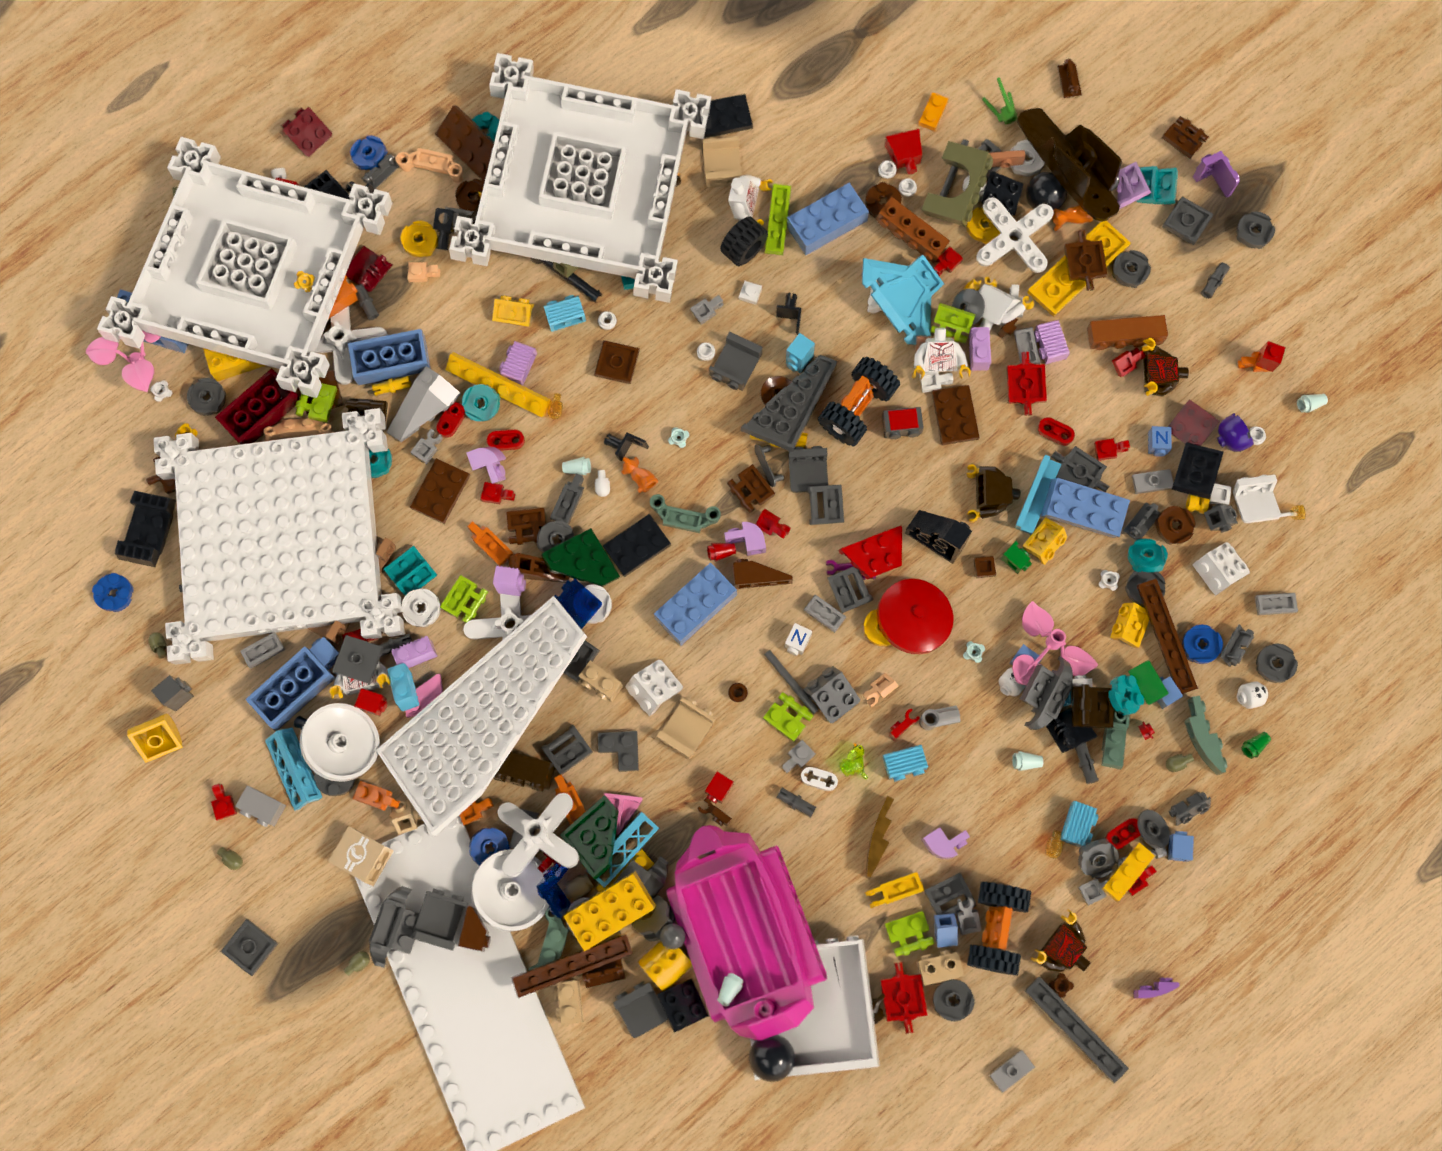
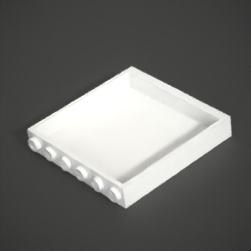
(841, 1026)

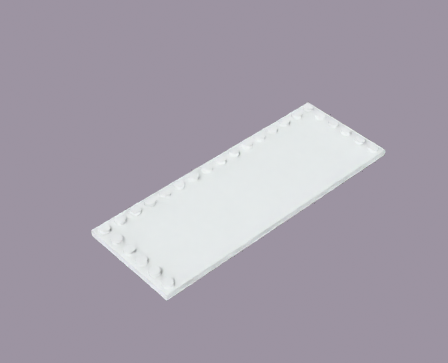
(483, 1041)

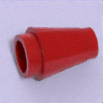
(718, 551)

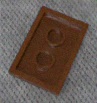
(955, 415)
(440, 491)

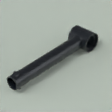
(574, 280)

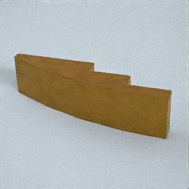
(877, 843)

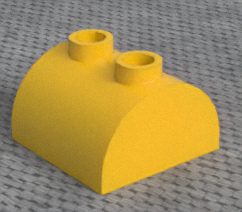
(155, 737)
(665, 965)

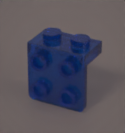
(578, 602)
(552, 893)

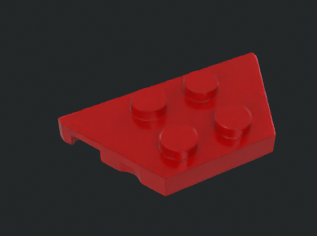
(876, 553)

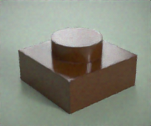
(1007, 328)
(985, 567)

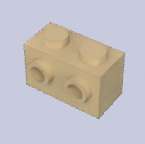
(601, 681)
(940, 968)
(570, 1002)

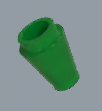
(1255, 745)

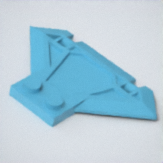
(903, 293)

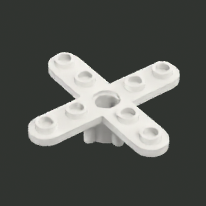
(1021, 229)
(328, 343)
(497, 626)
(544, 841)

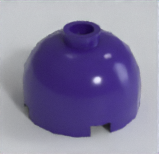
(1233, 434)

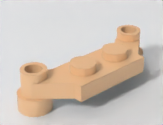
(431, 161)
(296, 428)

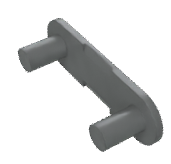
(767, 471)

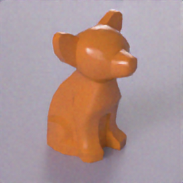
(1073, 214)
(643, 477)

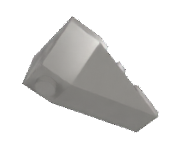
(424, 400)

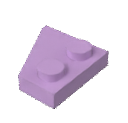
(1131, 185)

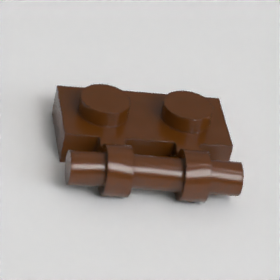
(1184, 141)
(755, 485)
(525, 520)

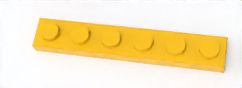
(503, 386)

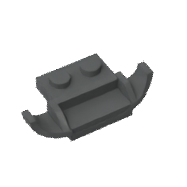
(1047, 693)
(652, 879)
(393, 927)

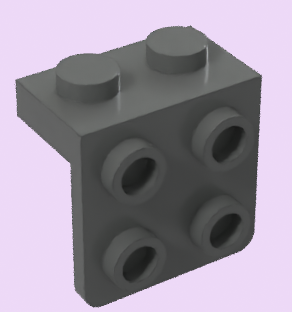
(808, 468)
(832, 694)
(640, 1009)

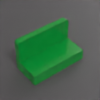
(1149, 682)

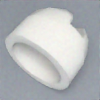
(278, 173)

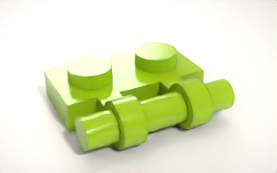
(955, 319)
(320, 406)
(459, 596)
(784, 721)
(907, 927)

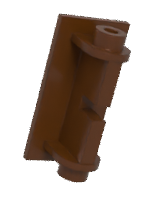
(1069, 79)
(604, 974)

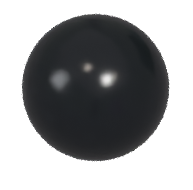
(1045, 189)
(772, 1058)

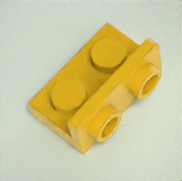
(512, 311)
(1045, 540)
(1130, 624)

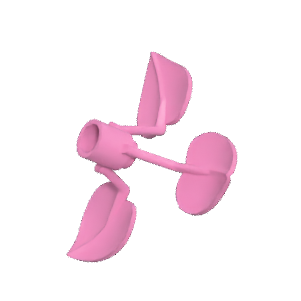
(137, 373)
(1036, 622)

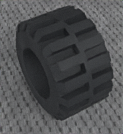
(744, 241)

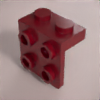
(306, 131)

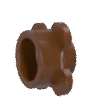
(1067, 985)

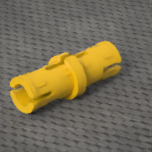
(391, 385)

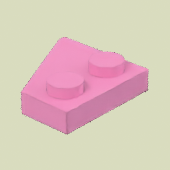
(426, 694)
(626, 806)

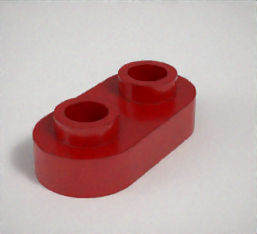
(452, 419)
(1056, 430)
(506, 438)
(1123, 834)

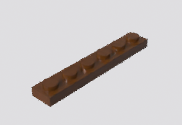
(1167, 636)
(571, 965)

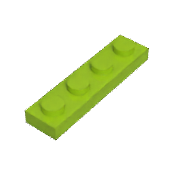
(778, 219)

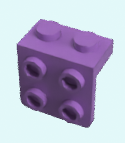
(1220, 169)

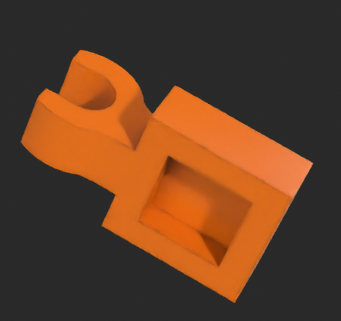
(1247, 362)
(474, 811)

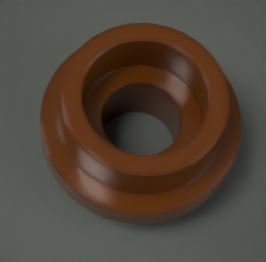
(737, 686)

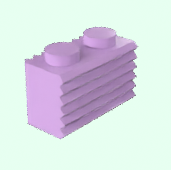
(1051, 342)
(979, 348)
(518, 362)
(509, 581)
(415, 652)

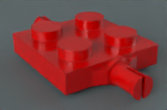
(1026, 384)
(904, 997)

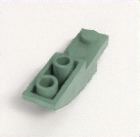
(1114, 741)
(1206, 744)

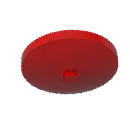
(915, 616)

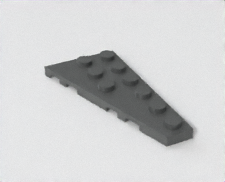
(789, 411)

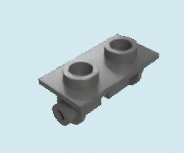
(379, 175)
(1142, 521)
(1232, 652)
(1197, 805)

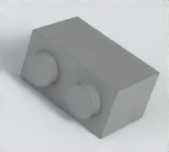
(260, 806)

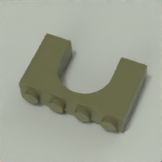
(959, 208)

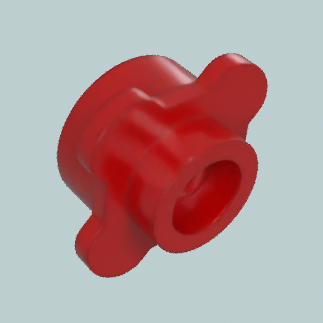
(1146, 730)

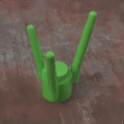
(1008, 113)

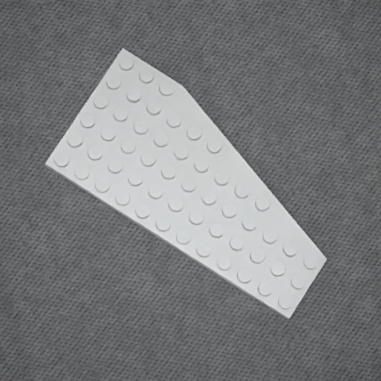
(468, 731)

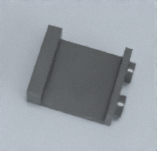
(736, 362)
(439, 919)

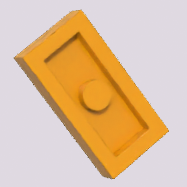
(933, 111)

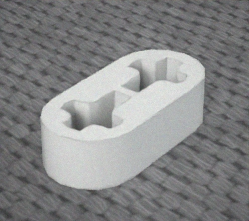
(817, 783)

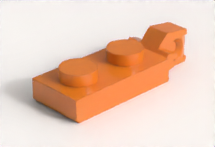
(490, 544)
(374, 796)
(578, 808)

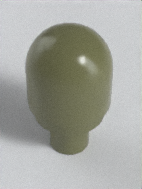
(157, 644)
(1178, 762)
(230, 859)
(357, 962)

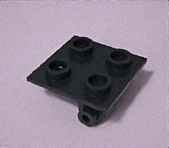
(1005, 190)
(1067, 736)
(682, 1005)

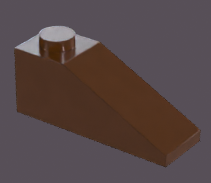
(534, 568)
(753, 574)

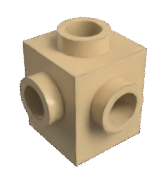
(404, 817)

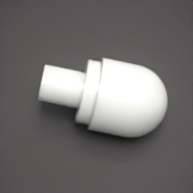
(602, 484)

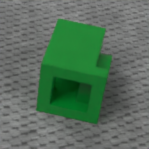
(1016, 558)

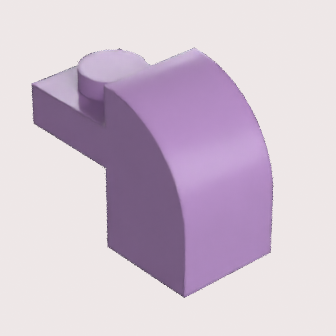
(489, 458)
(751, 535)
(941, 847)

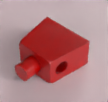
(905, 150)

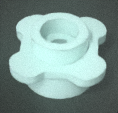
(678, 432)
(974, 646)

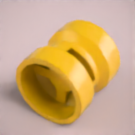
(1197, 503)

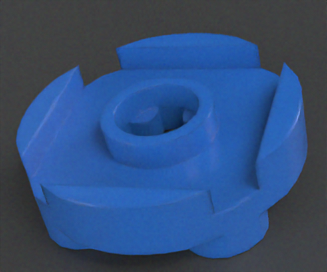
(369, 161)
(105, 585)
(1194, 652)
(483, 837)

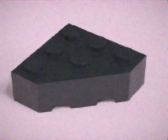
(939, 534)

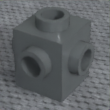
(1221, 518)

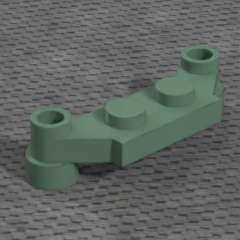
(683, 518)
(553, 942)

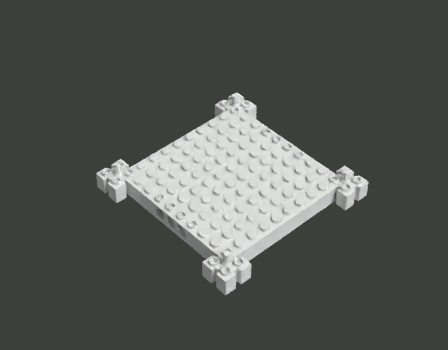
(581, 177)
(231, 263)
(277, 536)

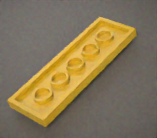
(1055, 290)

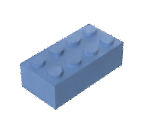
(827, 219)
(389, 357)
(1085, 507)
(695, 604)
(290, 688)

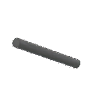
(951, 175)
(792, 683)

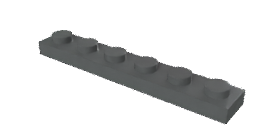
(1076, 1029)

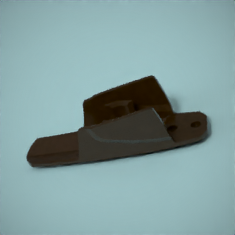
(1077, 160)

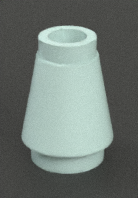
(1311, 402)
(580, 466)
(1026, 761)
(730, 988)

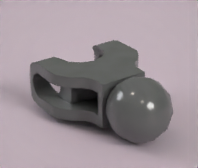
(661, 926)

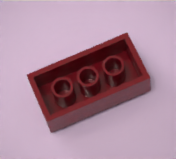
(257, 408)

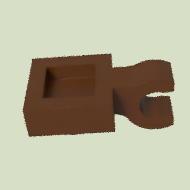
(719, 816)

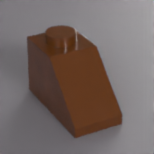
(474, 932)

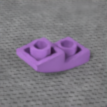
(1164, 986)

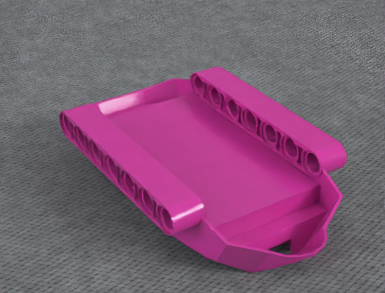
(748, 923)

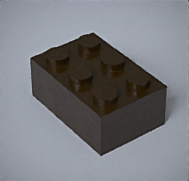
(526, 770)

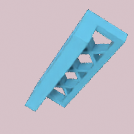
(1037, 495)
(295, 766)
(621, 840)

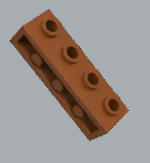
(912, 230)
(1126, 332)

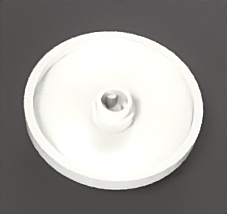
(339, 742)
(505, 900)

